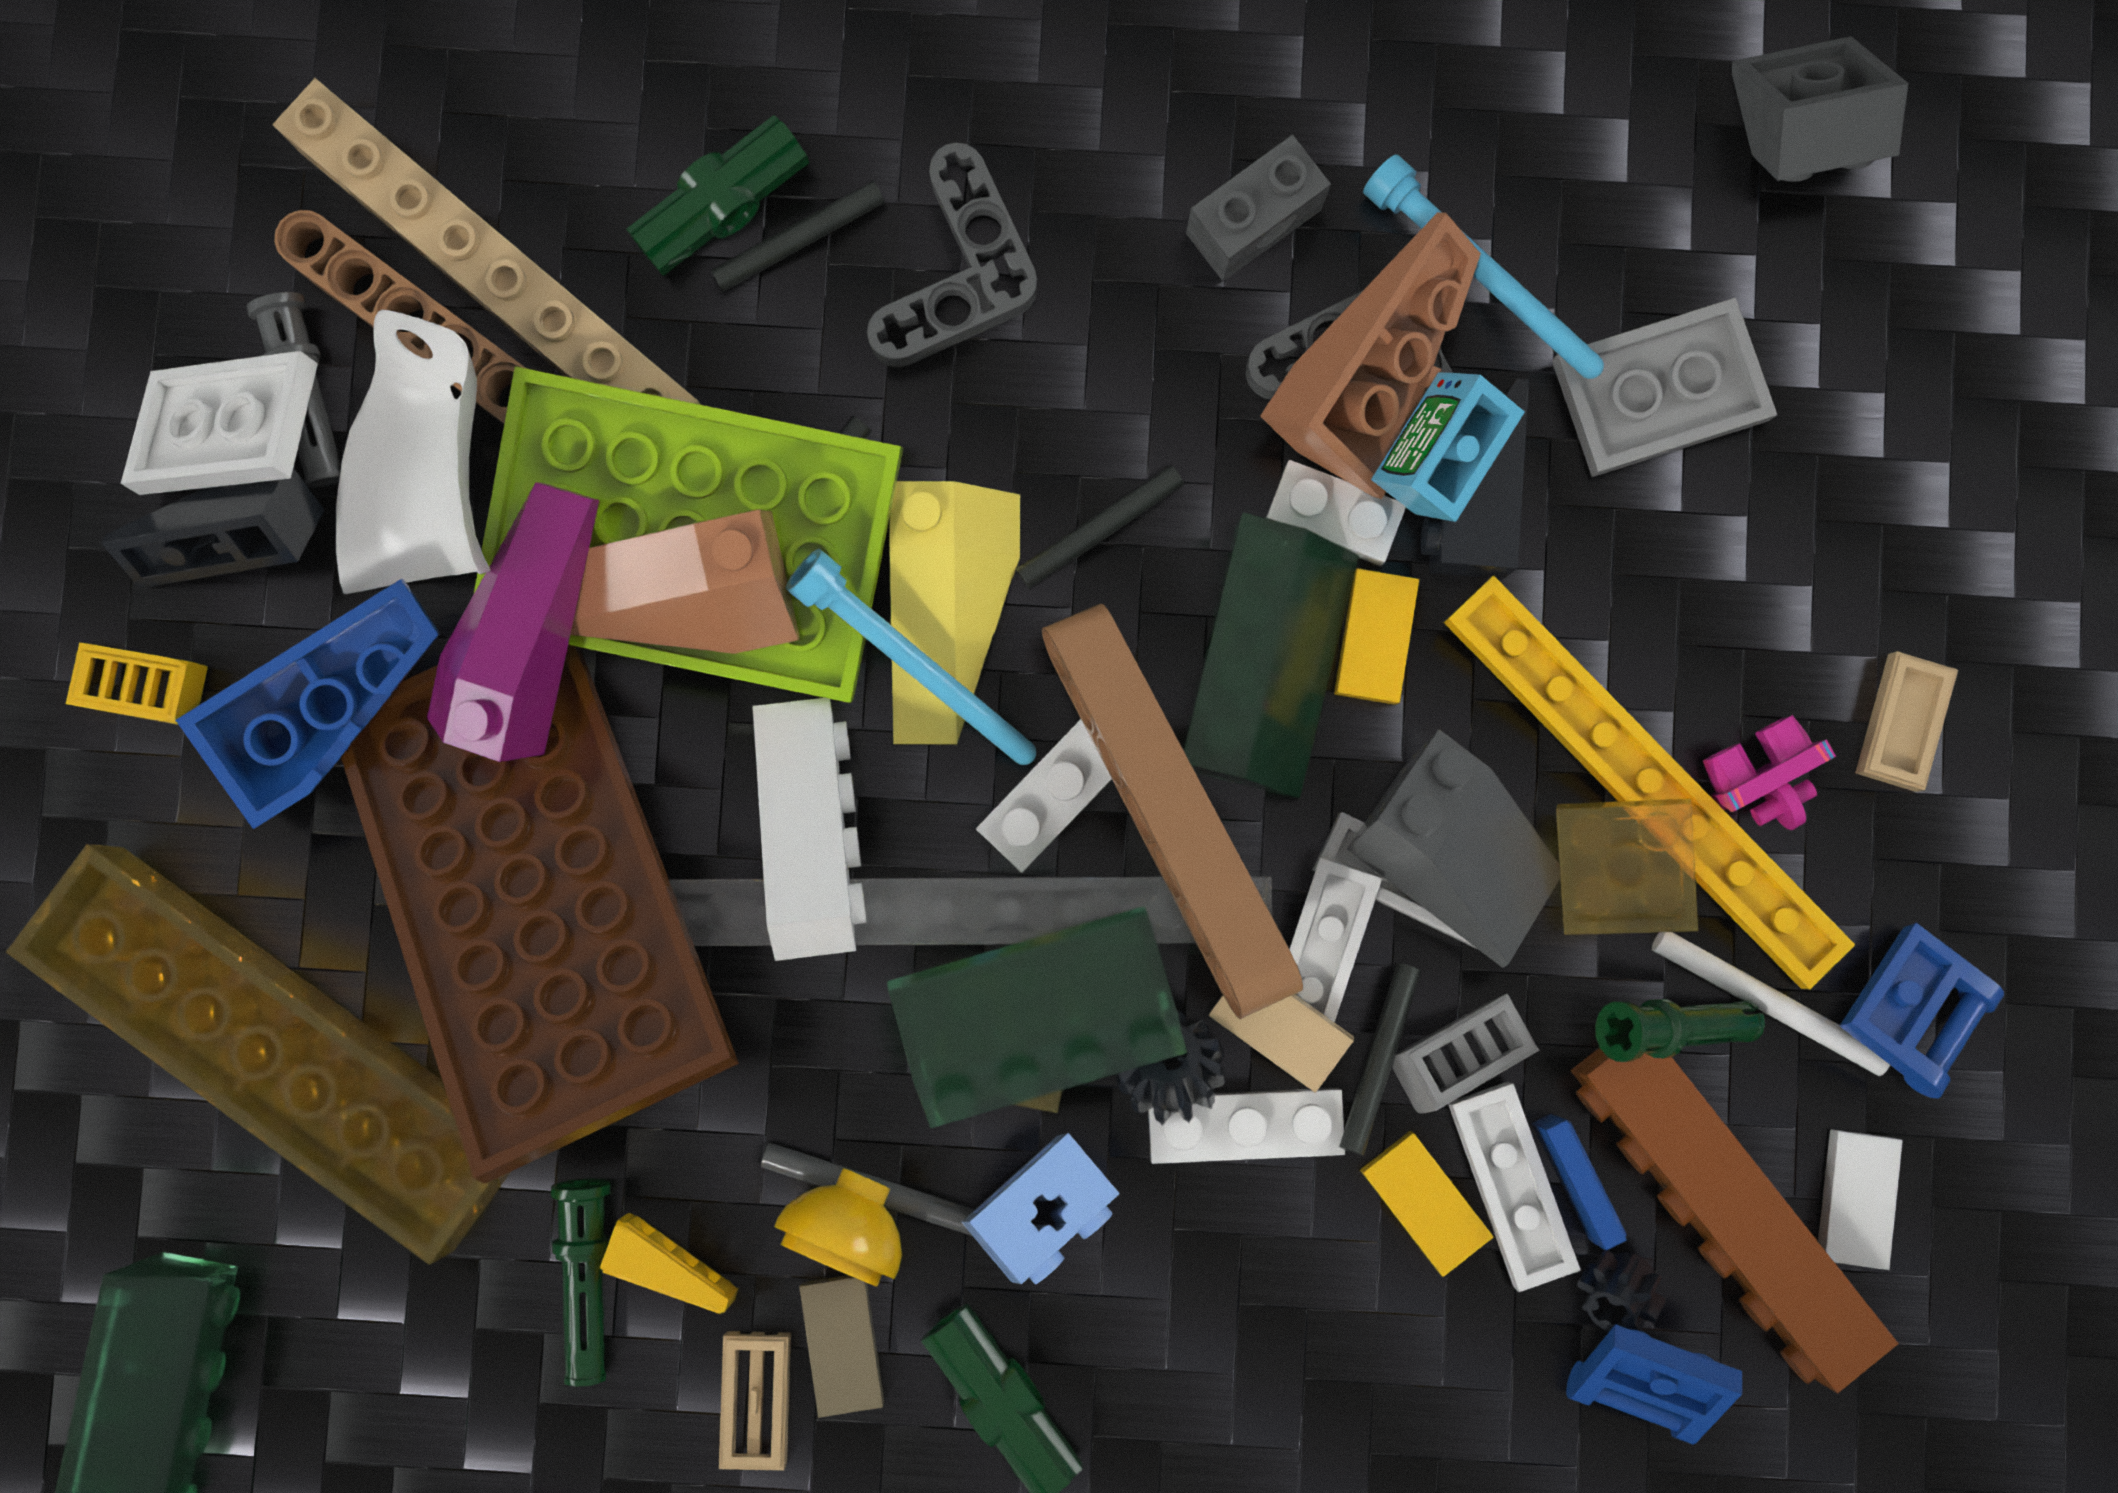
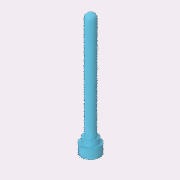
(1397, 189)
(820, 584)

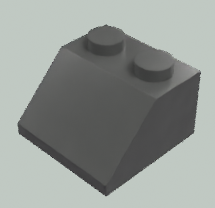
(1820, 108)

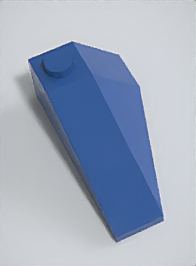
(300, 712)

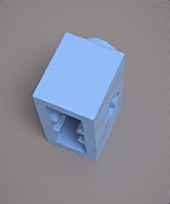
(1004, 1219)

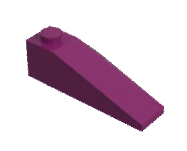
(511, 643)

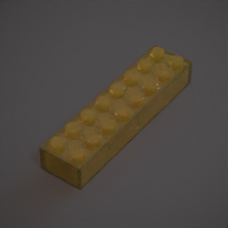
(258, 1045)

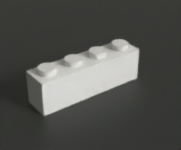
(804, 830)

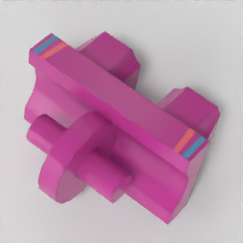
(1790, 757)

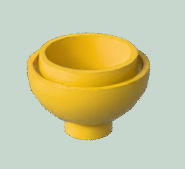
(845, 1228)

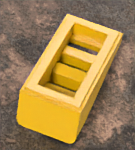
(181, 695)
(657, 1263)

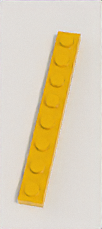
(1639, 769)

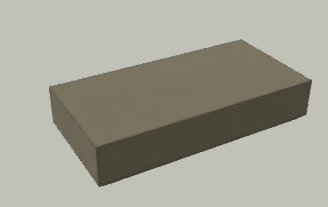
(841, 1345)

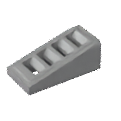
(1418, 1080)

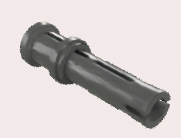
(319, 463)

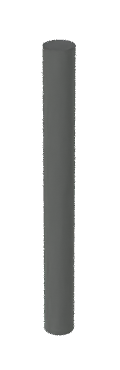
(899, 1198)

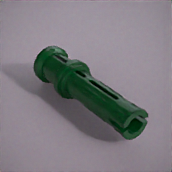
(1665, 1028)
(574, 1245)

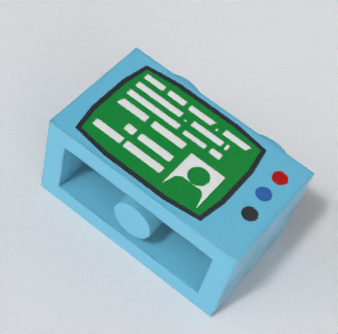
(1448, 445)

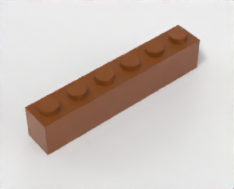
(1738, 1215)

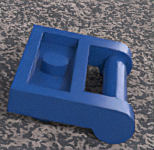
(1905, 999)
(1656, 1383)

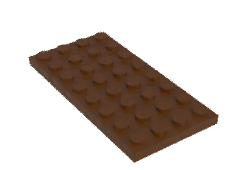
(533, 925)

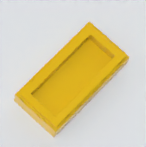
(1376, 636)
(1426, 1203)

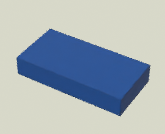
(1579, 1181)

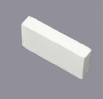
(1860, 1198)

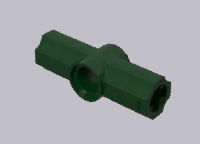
(718, 195)
(1002, 1402)

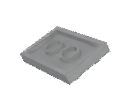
(1667, 388)

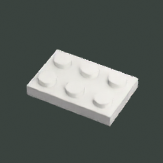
(220, 424)

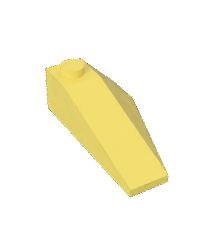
(948, 584)

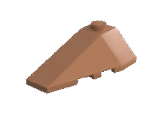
(1377, 358)
(691, 587)

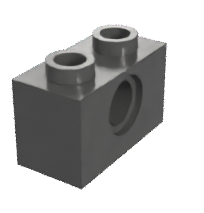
(1257, 208)

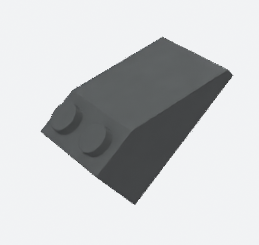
(1460, 848)

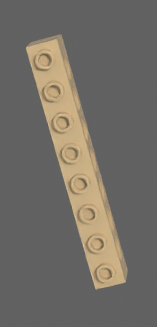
(466, 247)

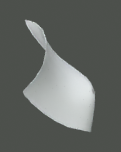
(407, 464)

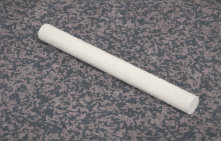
(1768, 1000)

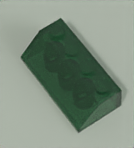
(1269, 656)
(1036, 1017)
(149, 1376)

